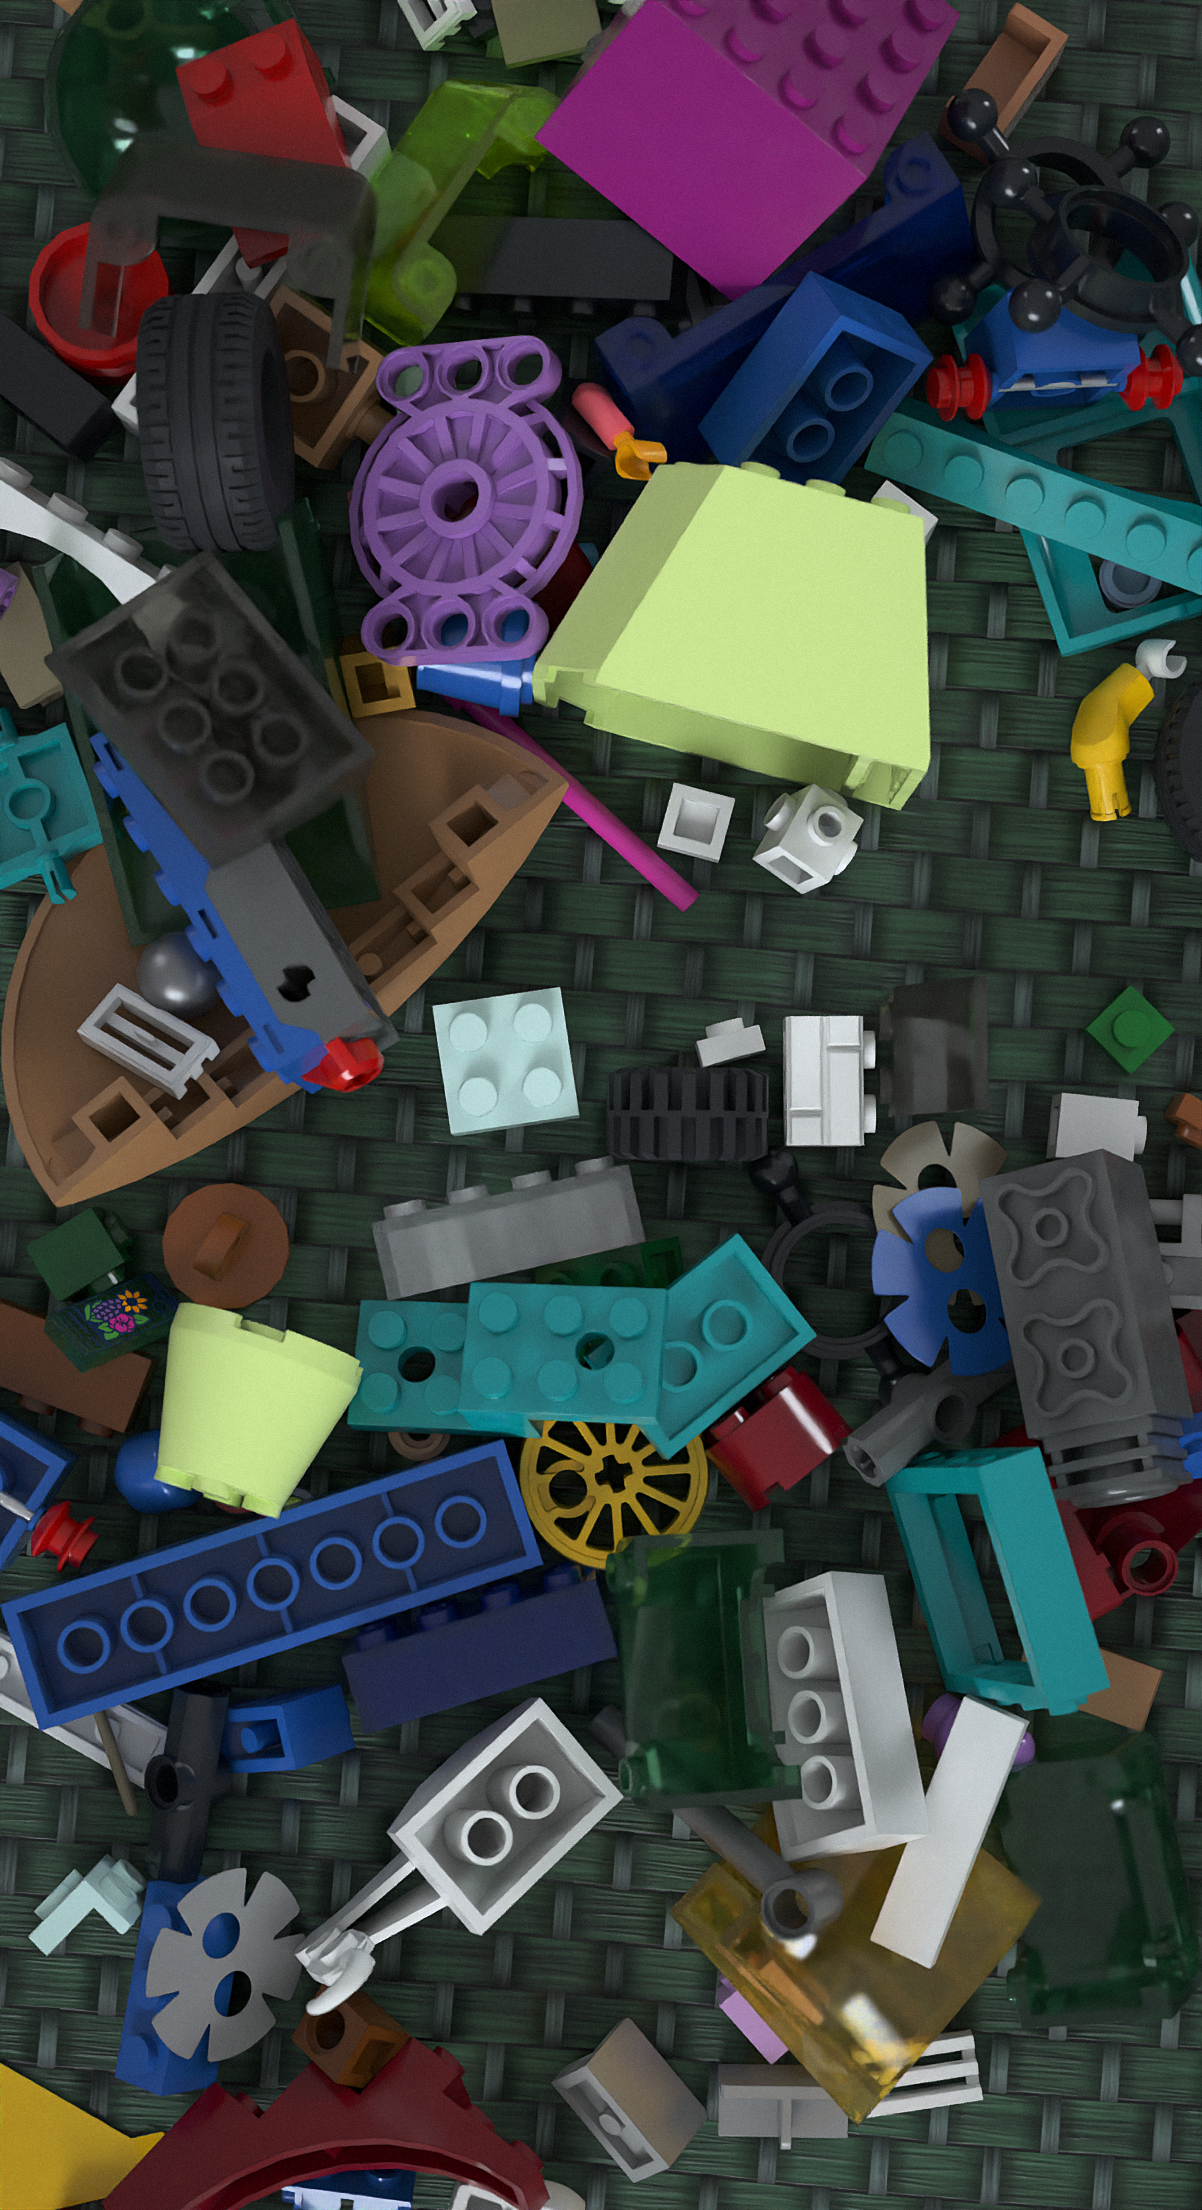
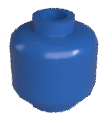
(136, 1481)

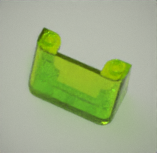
(457, 131)

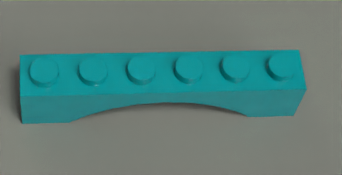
(1011, 485)

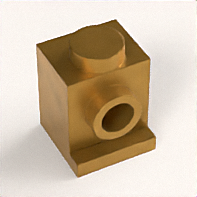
(372, 683)

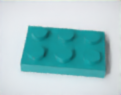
(722, 1340)

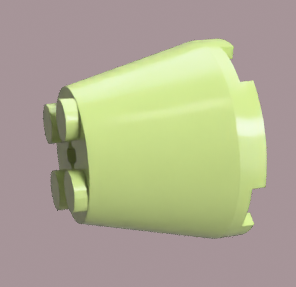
(247, 1407)

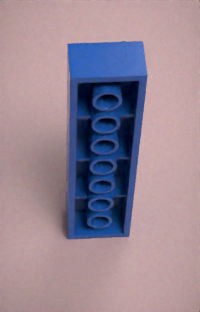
(270, 1583)

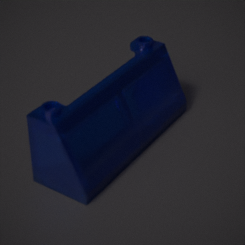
(885, 257)

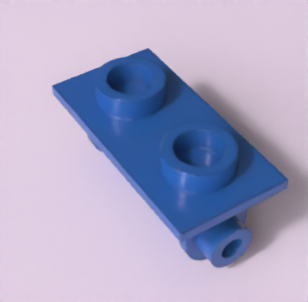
(368, 2188)

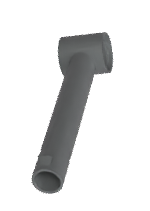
(746, 1854)

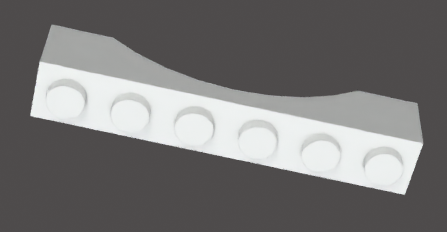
(62, 525)

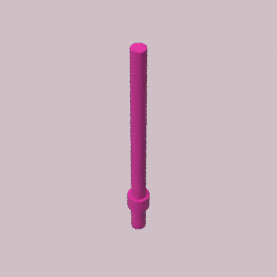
(591, 810)

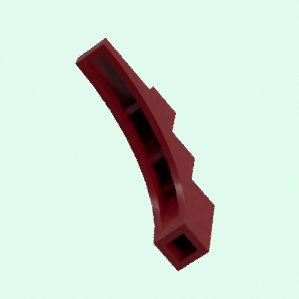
(405, 2119)

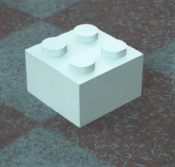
(505, 1061)

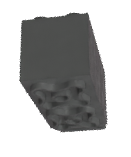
(1090, 1326)

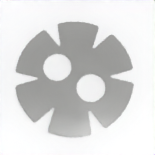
(183, 1966)

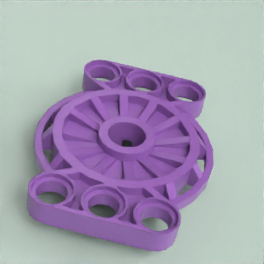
(431, 464)

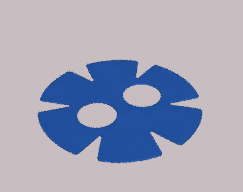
(904, 1270)

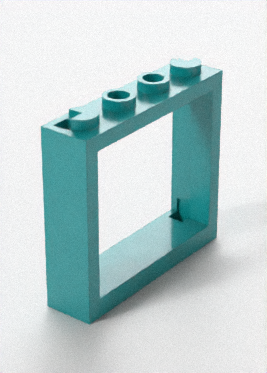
(1034, 1565)

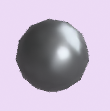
(177, 978)

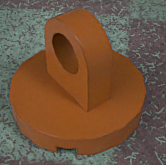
(226, 1246)

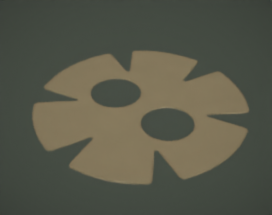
(971, 1159)

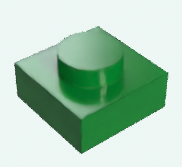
(1128, 1030)

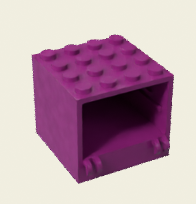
(742, 118)

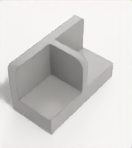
(776, 2103)

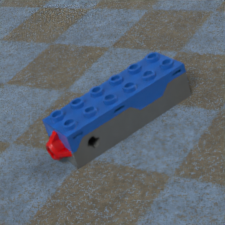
(269, 941)

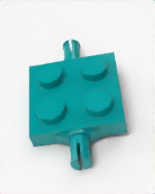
(43, 807)

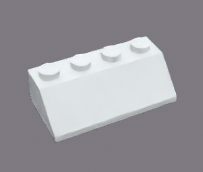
(843, 1719)

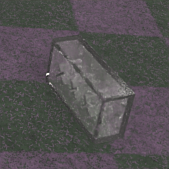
(509, 1230)

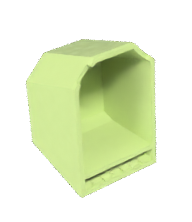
(757, 631)

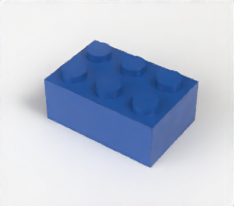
(816, 385)

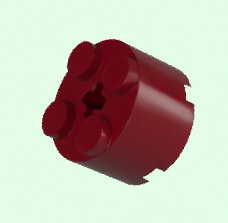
(777, 1439)

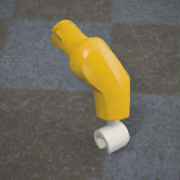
(1103, 724)

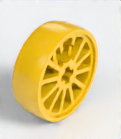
(544, 1509)

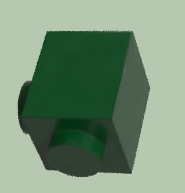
(83, 1254)

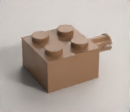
(326, 404)

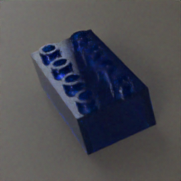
(479, 1647)

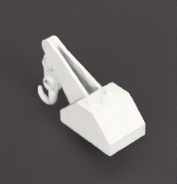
(477, 1835)

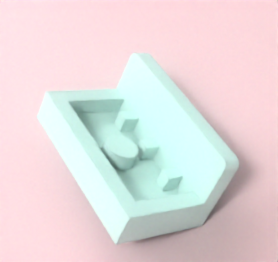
(109, 1887)

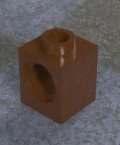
(351, 2039)

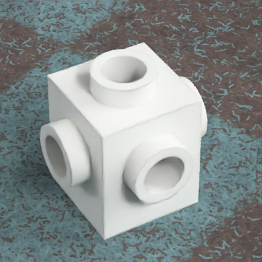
(808, 837)

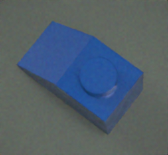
(287, 1730)

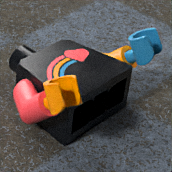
(596, 430)

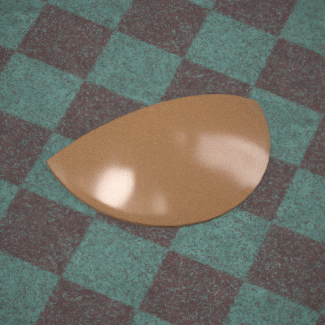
(449, 833)

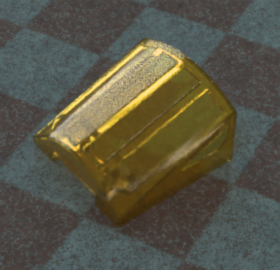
(836, 1996)

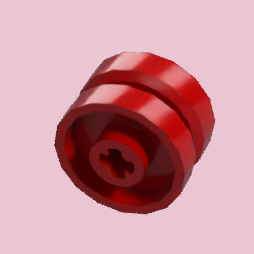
(56, 300)

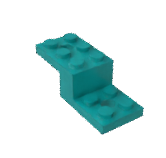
(511, 1360)

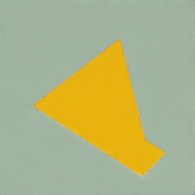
(57, 2151)

